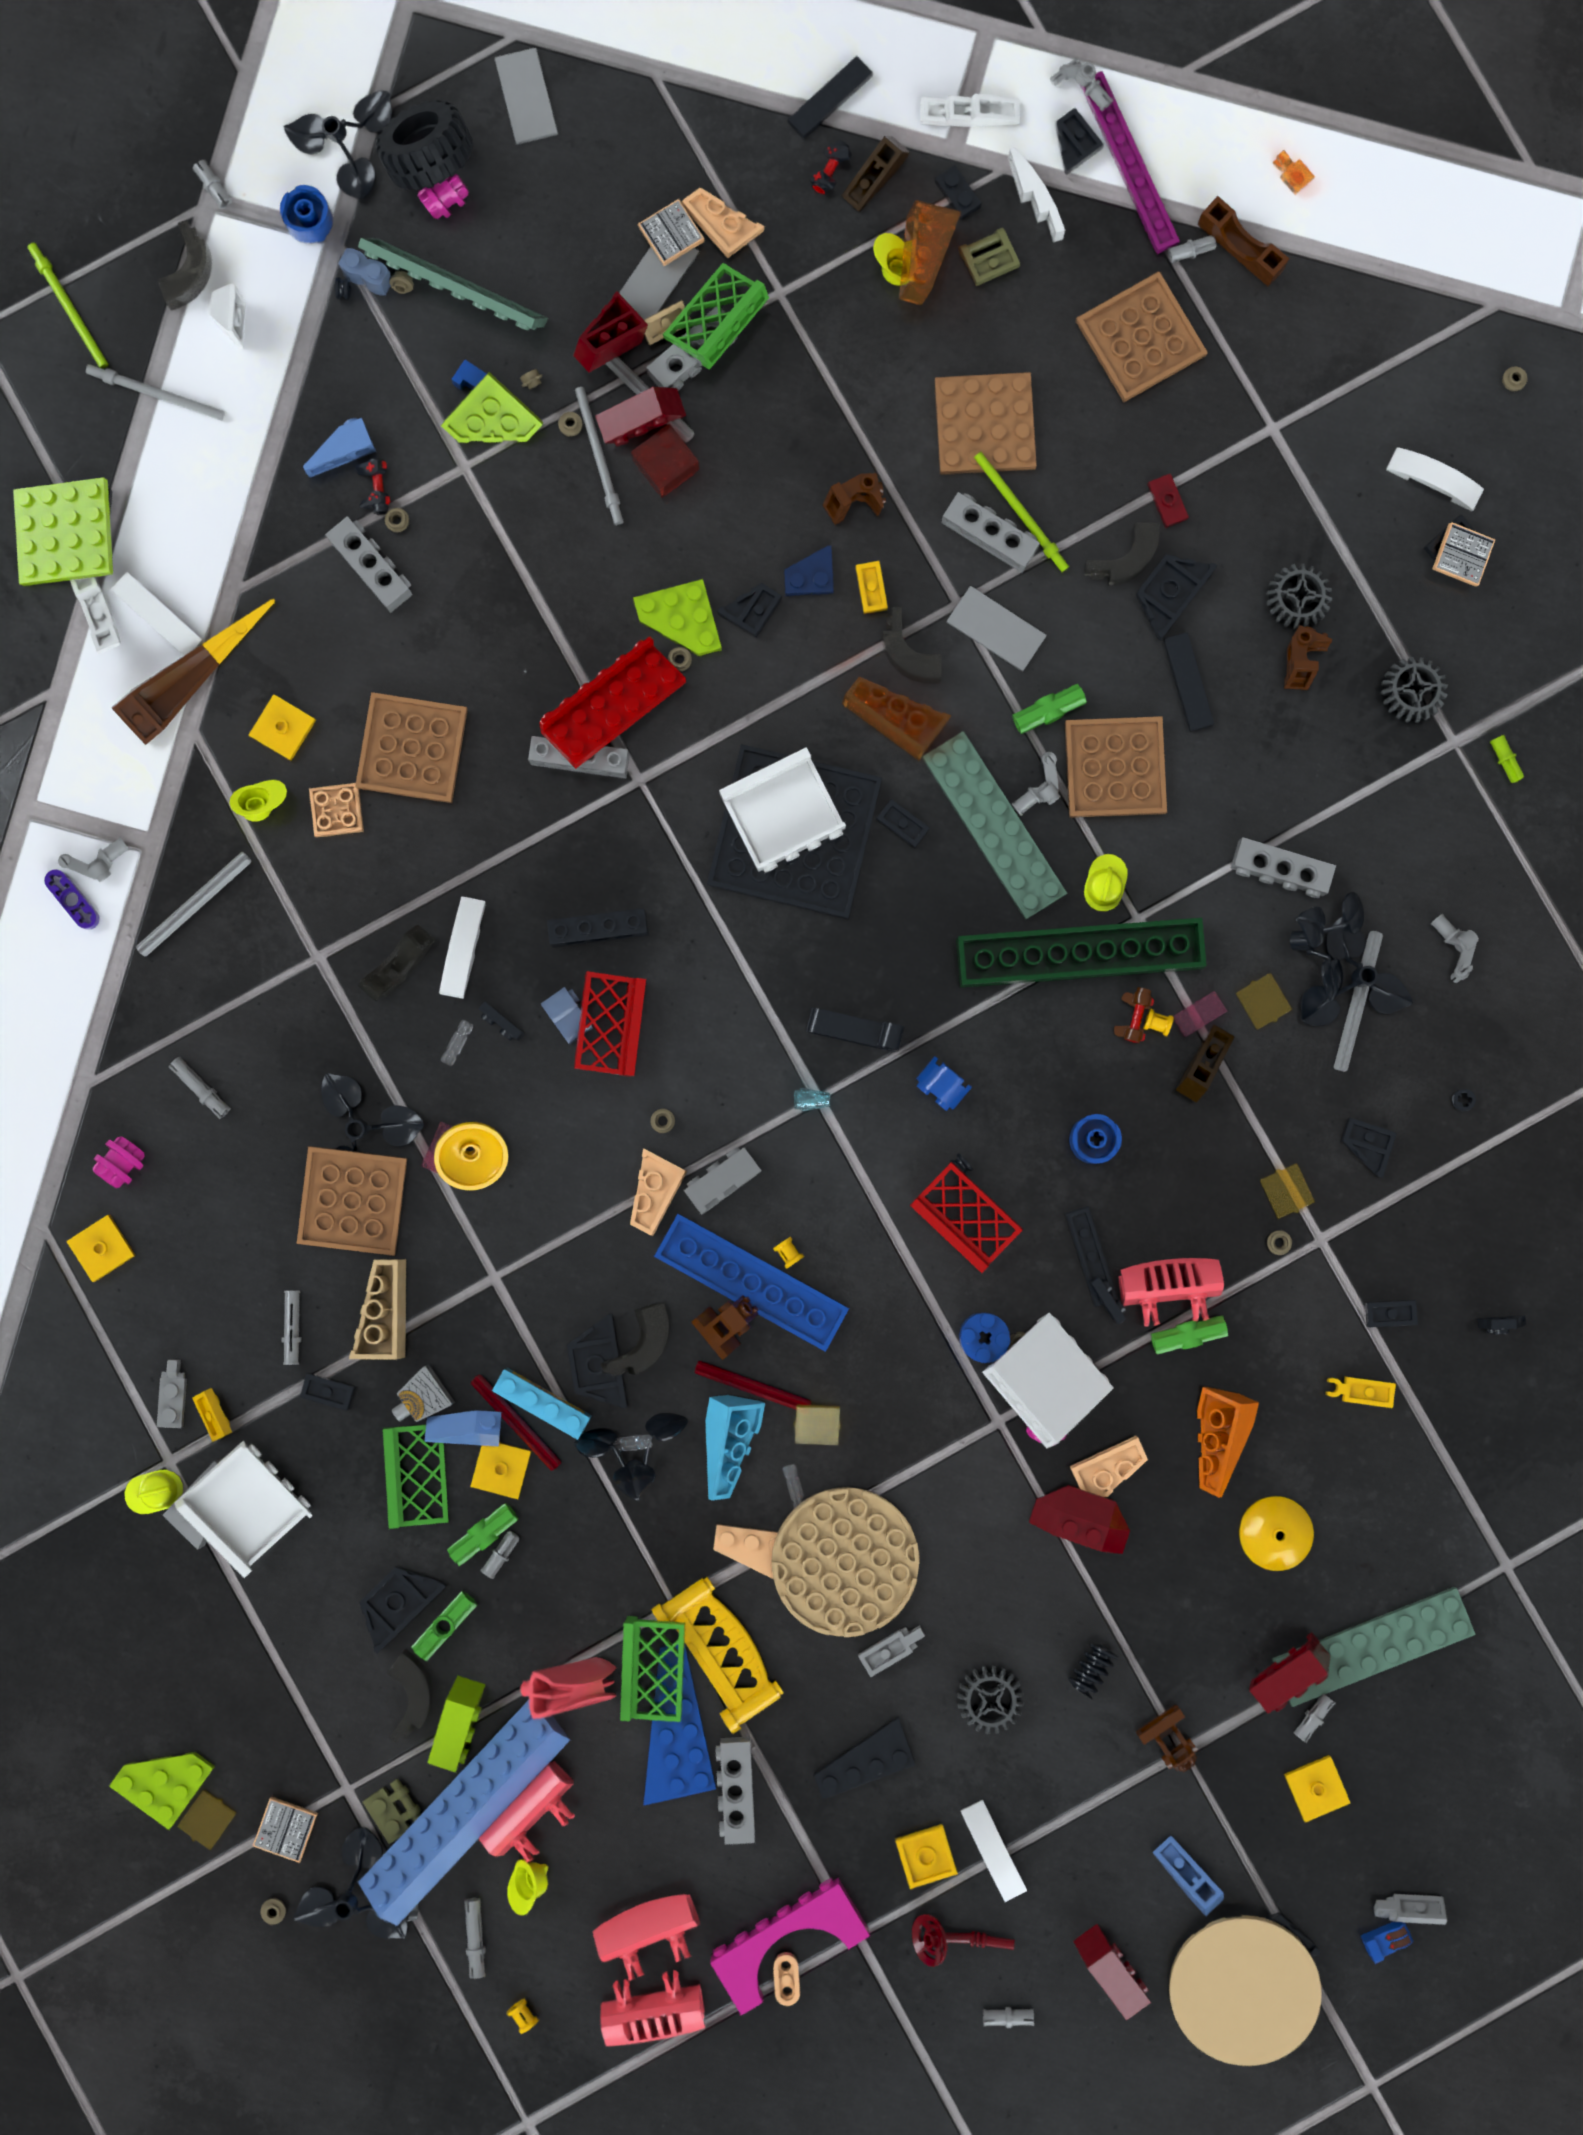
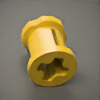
(1158, 1022)
(788, 1252)
(520, 2007)

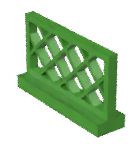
(730, 323)
(394, 1482)
(631, 1675)

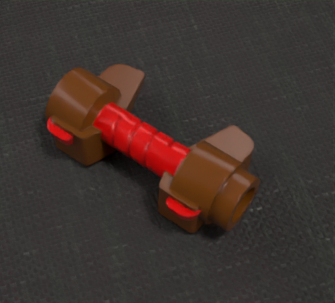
(1140, 1001)

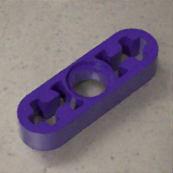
(66, 882)

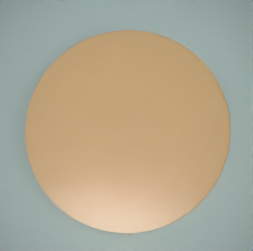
(845, 1562)
(1245, 1990)

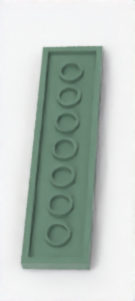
(459, 287)
(994, 825)
(1391, 1641)

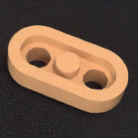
(786, 1978)

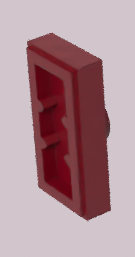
(1168, 500)

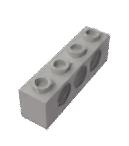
(659, 369)
(343, 536)
(995, 544)
(606, 762)
(1320, 871)
(743, 1830)

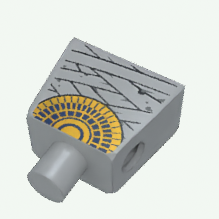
(422, 1396)

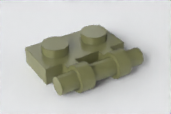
(387, 1814)

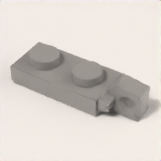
(172, 1396)
(890, 1650)
(1412, 1909)

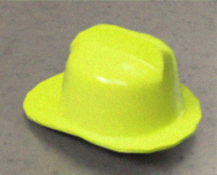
(889, 253)
(258, 800)
(1105, 882)
(153, 1491)
(526, 1885)

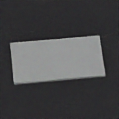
(526, 96)
(654, 283)
(996, 628)

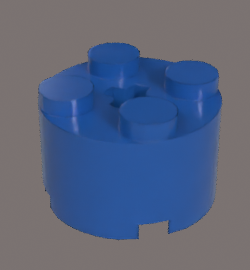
(300, 224)
(943, 1084)
(1105, 1129)
(998, 1339)

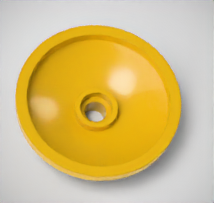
(471, 1168)
(1260, 1528)

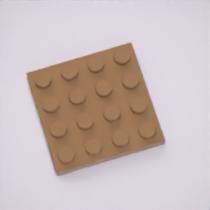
(1141, 336)
(987, 417)
(411, 747)
(1115, 767)
(351, 1200)

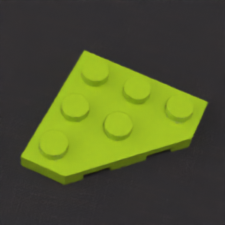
(491, 415)
(681, 616)
(163, 1784)

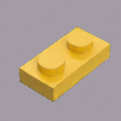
(871, 587)
(212, 1414)

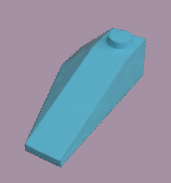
(729, 1430)

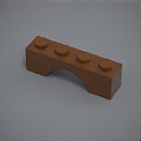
(1260, 258)

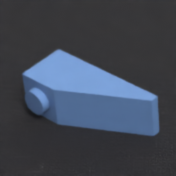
(343, 446)
(465, 1428)
(1189, 1876)

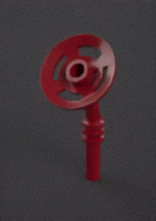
(940, 1938)

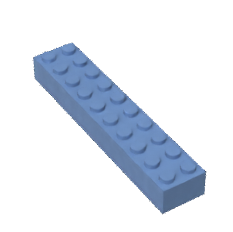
(461, 1814)

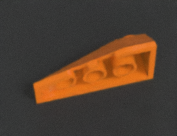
(1224, 1432)

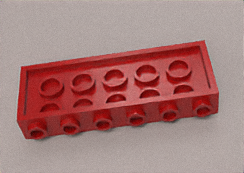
(611, 702)

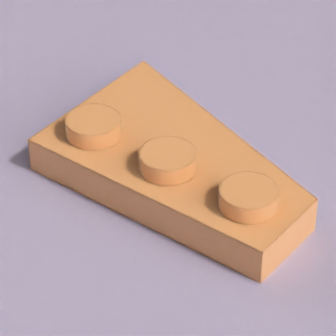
(723, 225)
(655, 1191)
(1110, 1467)
(746, 1546)

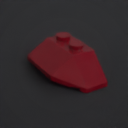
(1082, 1519)

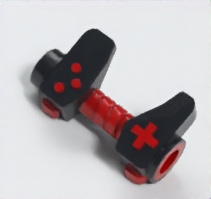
(836, 154)
(377, 498)

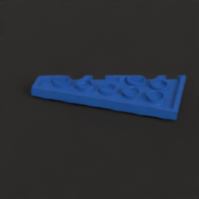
(677, 1750)

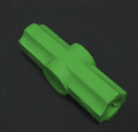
(1049, 709)
(1189, 1334)
(482, 1534)
(434, 1637)

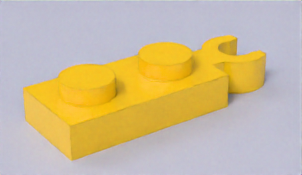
(1364, 1391)

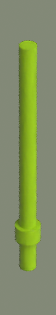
(45, 267)
(1050, 549)

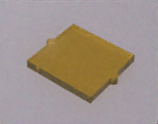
(1263, 1001)
(1287, 1191)
(817, 1424)
(206, 1819)

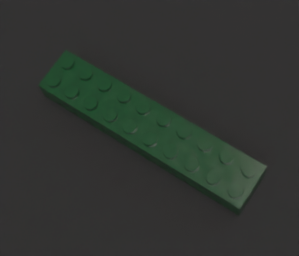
(1081, 952)

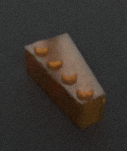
(925, 245)
(895, 716)

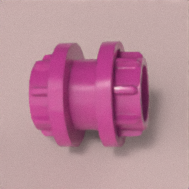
(443, 195)
(118, 1162)

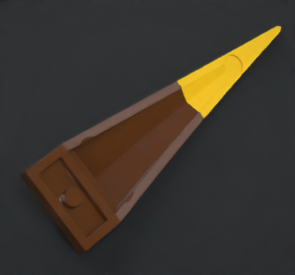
(160, 698)

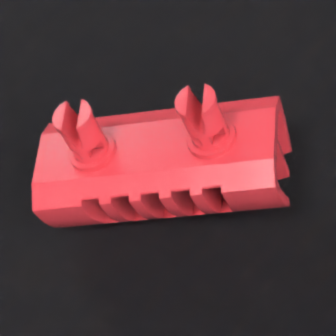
(1171, 1281)
(568, 1687)
(533, 1802)
(644, 1926)
(652, 2014)

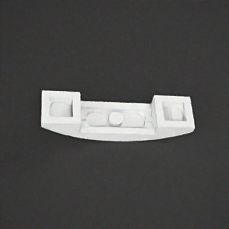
(1437, 476)
(97, 613)
(993, 1850)

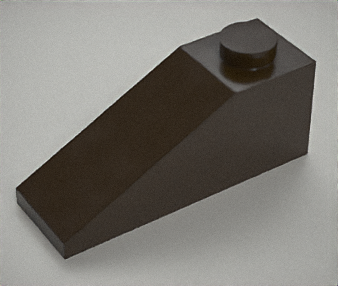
(875, 172)
(1205, 1064)

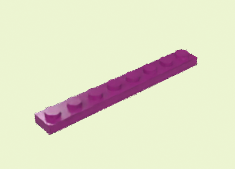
(1133, 171)

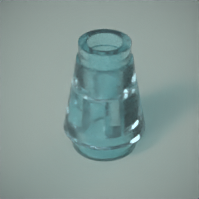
(810, 1099)

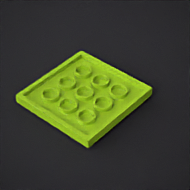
(63, 531)

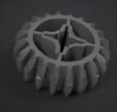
(1318, 596)
(1414, 708)
(997, 1691)

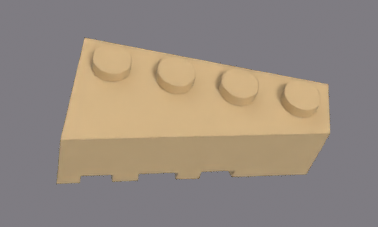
(383, 1315)

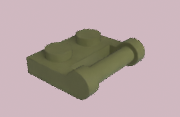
(993, 262)

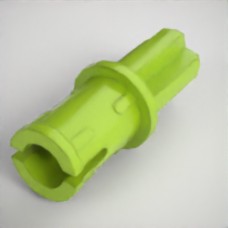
(1507, 759)

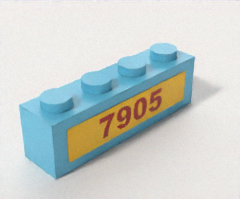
(542, 1403)

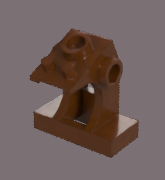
(842, 495)
(1299, 668)
(721, 1328)
(1180, 1757)

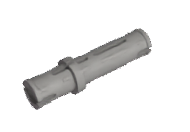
(206, 1095)
(291, 1357)
(474, 1937)

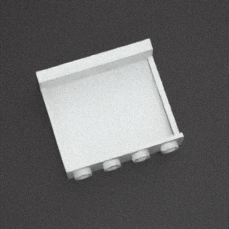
(782, 810)
(1048, 1380)
(242, 1507)

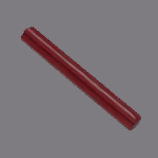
(750, 1386)
(516, 1423)

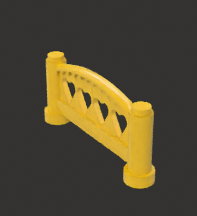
(741, 1702)

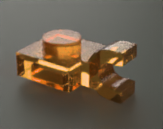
(1295, 174)

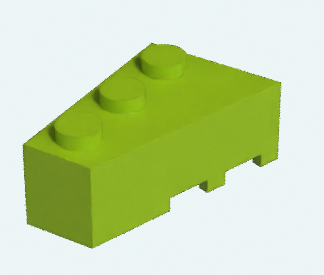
(456, 1724)

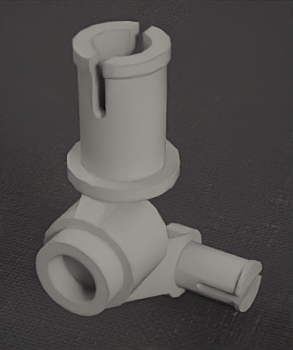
(1085, 77)
(1045, 792)
(99, 867)
(1464, 942)

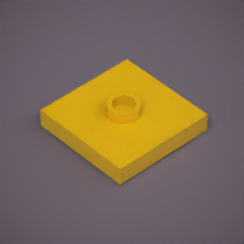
(282, 727)
(101, 1248)
(501, 1469)
(1317, 1788)
(926, 1856)

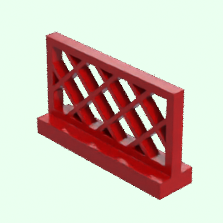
(629, 1031)
(952, 1232)

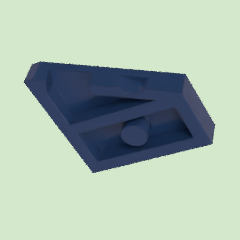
(811, 575)

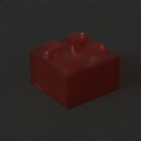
(665, 460)

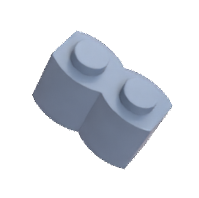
(365, 271)
(565, 1013)

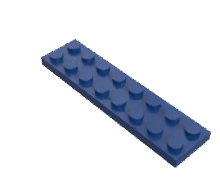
(739, 1273)

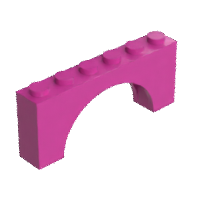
(825, 1909)

